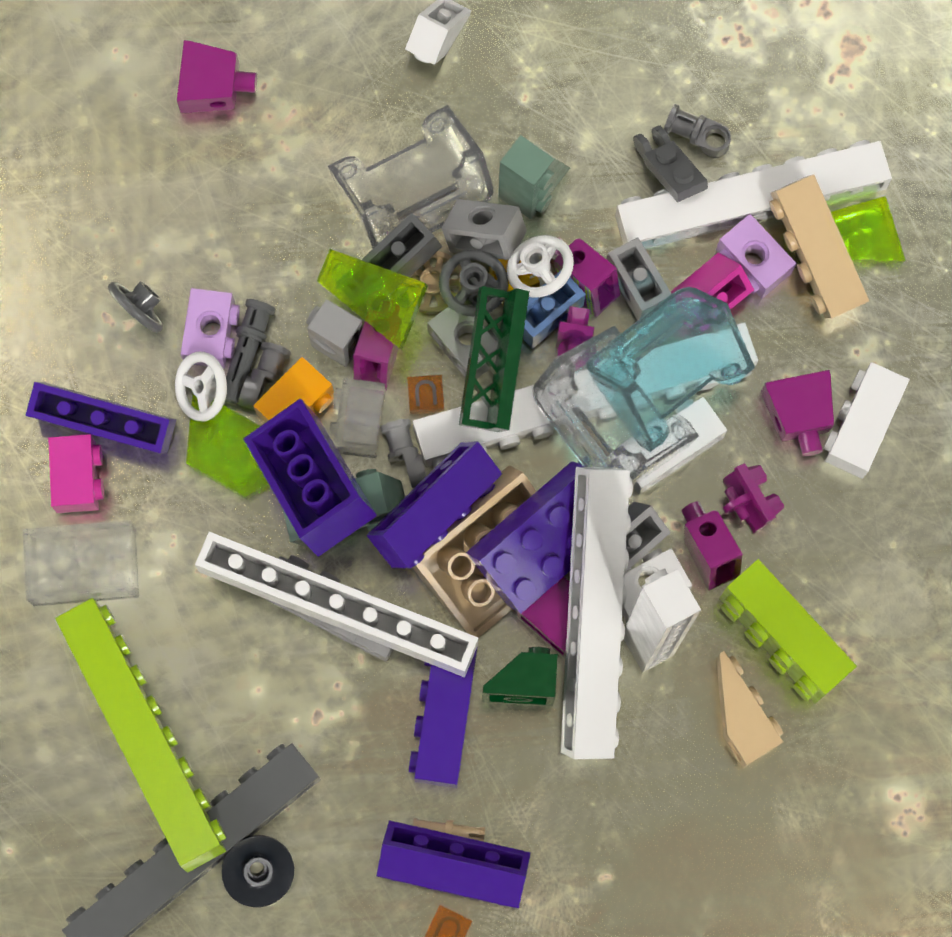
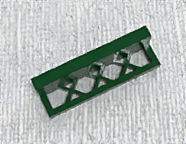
(506, 363)

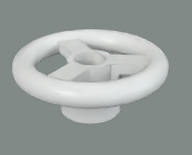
(535, 260)
(207, 387)

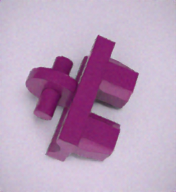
(574, 331)
(748, 499)

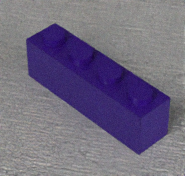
(100, 417)
(435, 505)
(442, 726)
(453, 864)

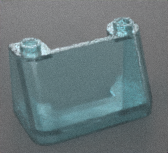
(668, 361)

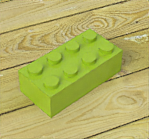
(785, 632)

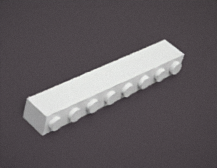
(729, 200)
(337, 604)
(595, 612)
(660, 618)

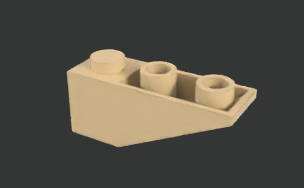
(743, 720)

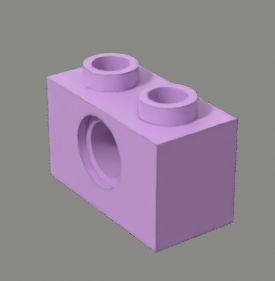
(751, 237)
(207, 308)

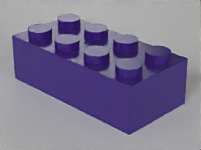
(309, 477)
(531, 544)

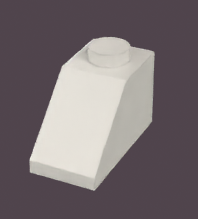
(437, 30)

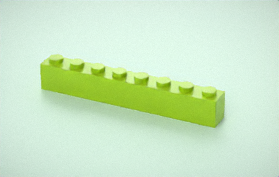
(141, 736)

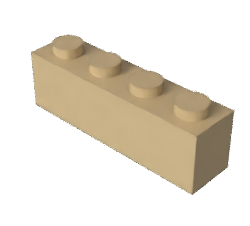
(818, 246)

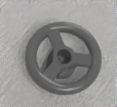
(468, 271)
(138, 303)

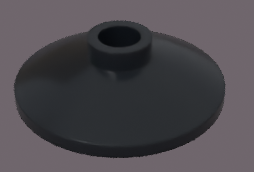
(262, 887)

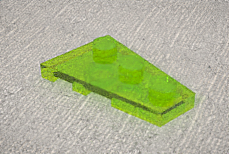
(869, 232)
(374, 293)

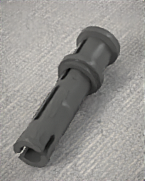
(250, 336)

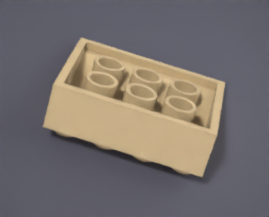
(452, 573)

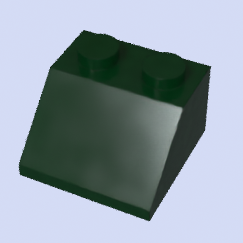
(525, 680)

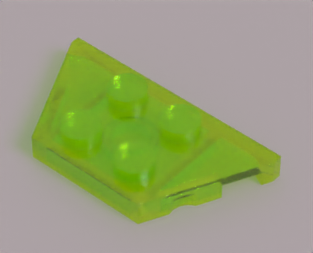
(221, 453)

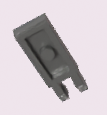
(670, 165)

